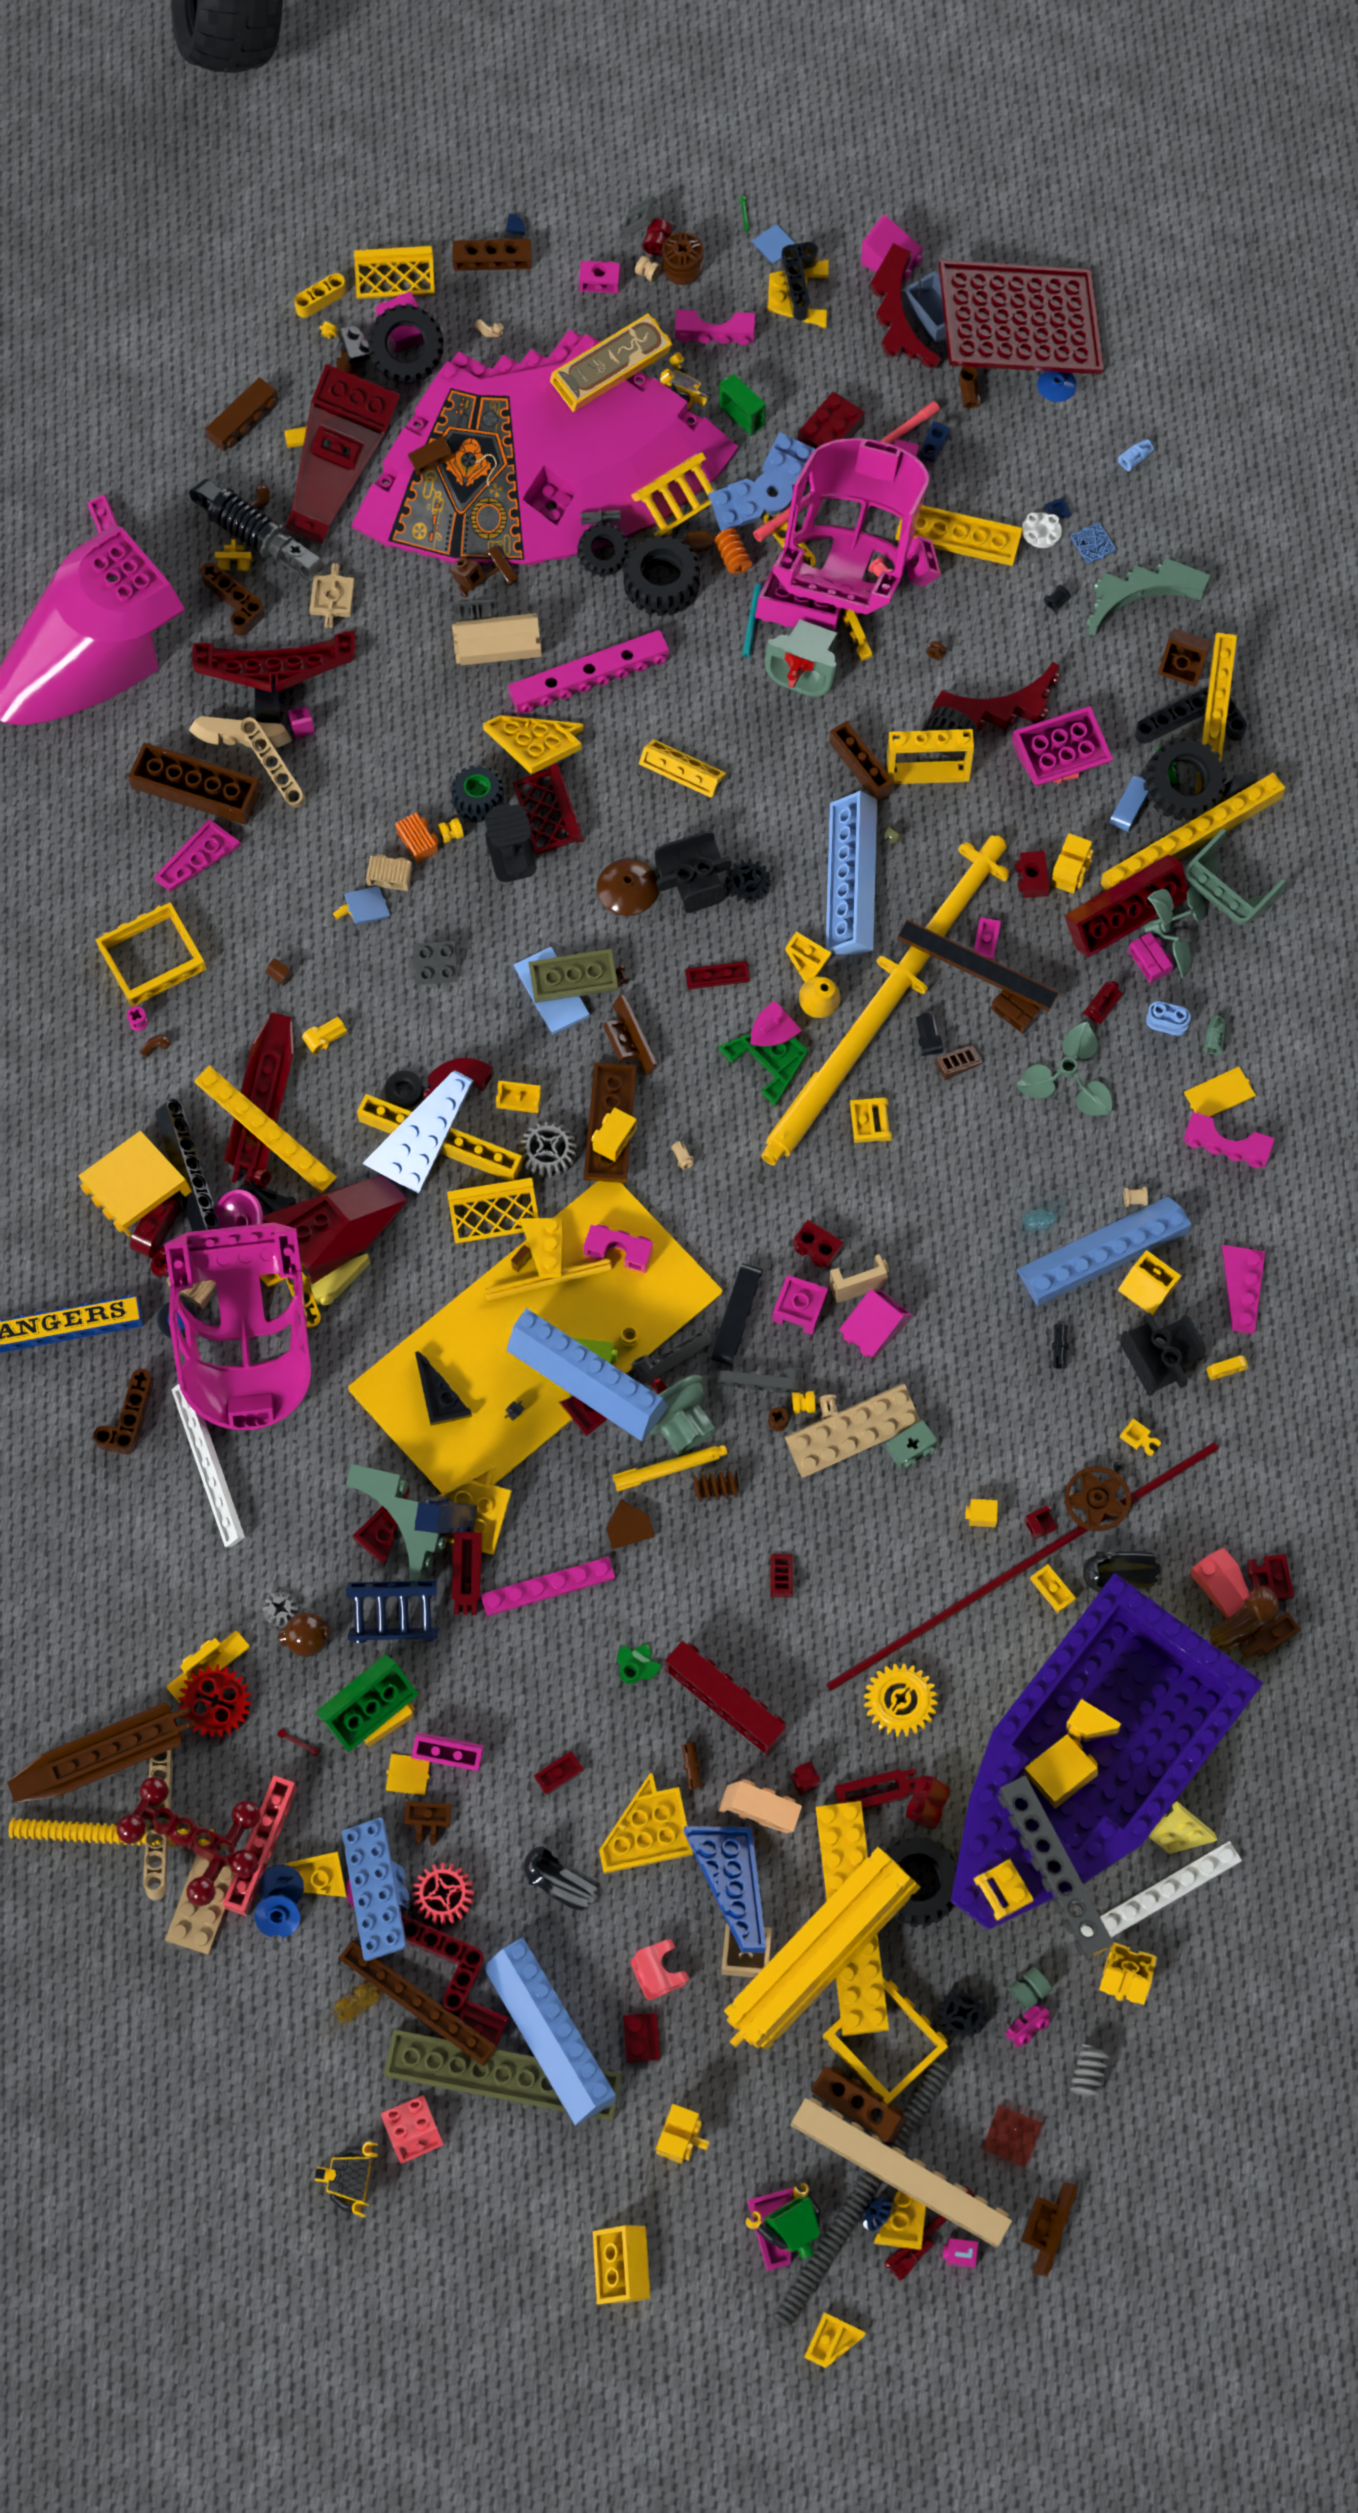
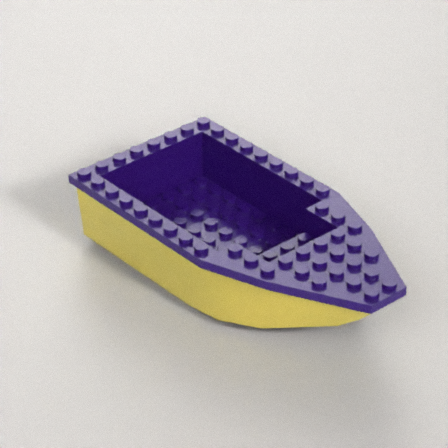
(1173, 1710)

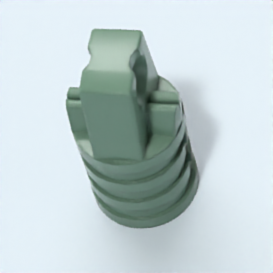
(1215, 1036)

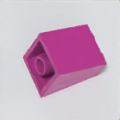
(879, 242)
(874, 1322)

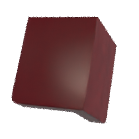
(1040, 1522)

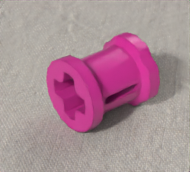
(134, 1013)

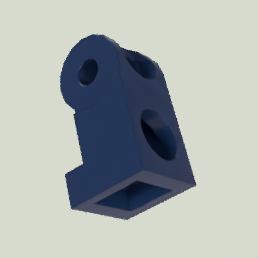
(934, 442)

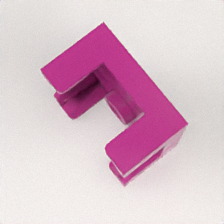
(800, 1303)

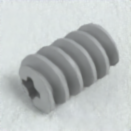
(1089, 2071)

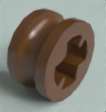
(936, 650)

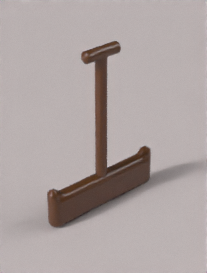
(501, 565)

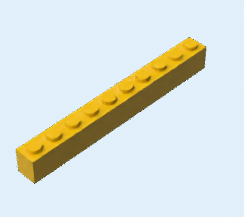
(1201, 829)

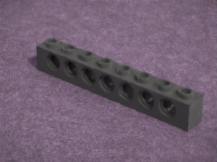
(1022, 1791)

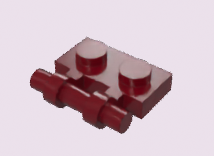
(1276, 1574)

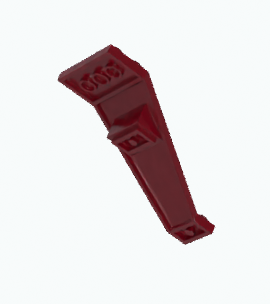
(351, 416)

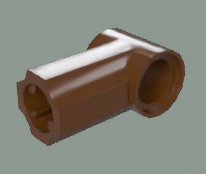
(969, 388)

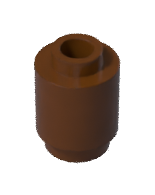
(699, 540)

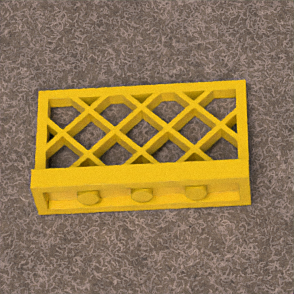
(395, 257)
(486, 1193)

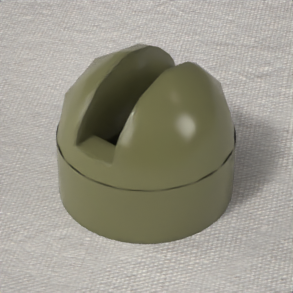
(893, 834)

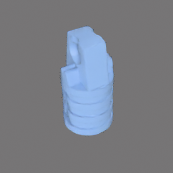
(1135, 454)

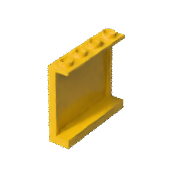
(132, 1181)

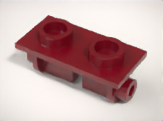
(1103, 1002)

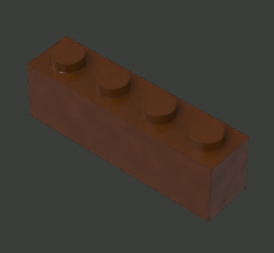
(242, 414)
(861, 761)

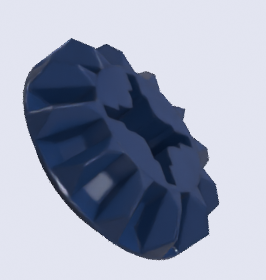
(877, 2213)

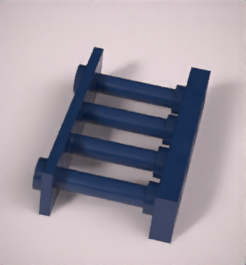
(382, 1591)

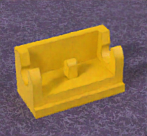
(518, 1096)

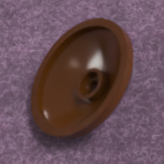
(631, 897)

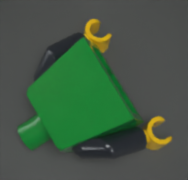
(792, 2224)

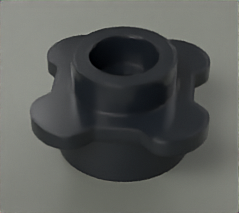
(514, 1410)

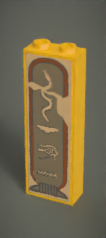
(611, 362)

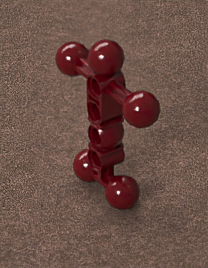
(201, 1889)

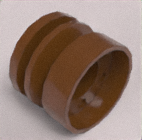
(682, 258)

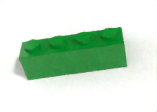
(367, 1703)

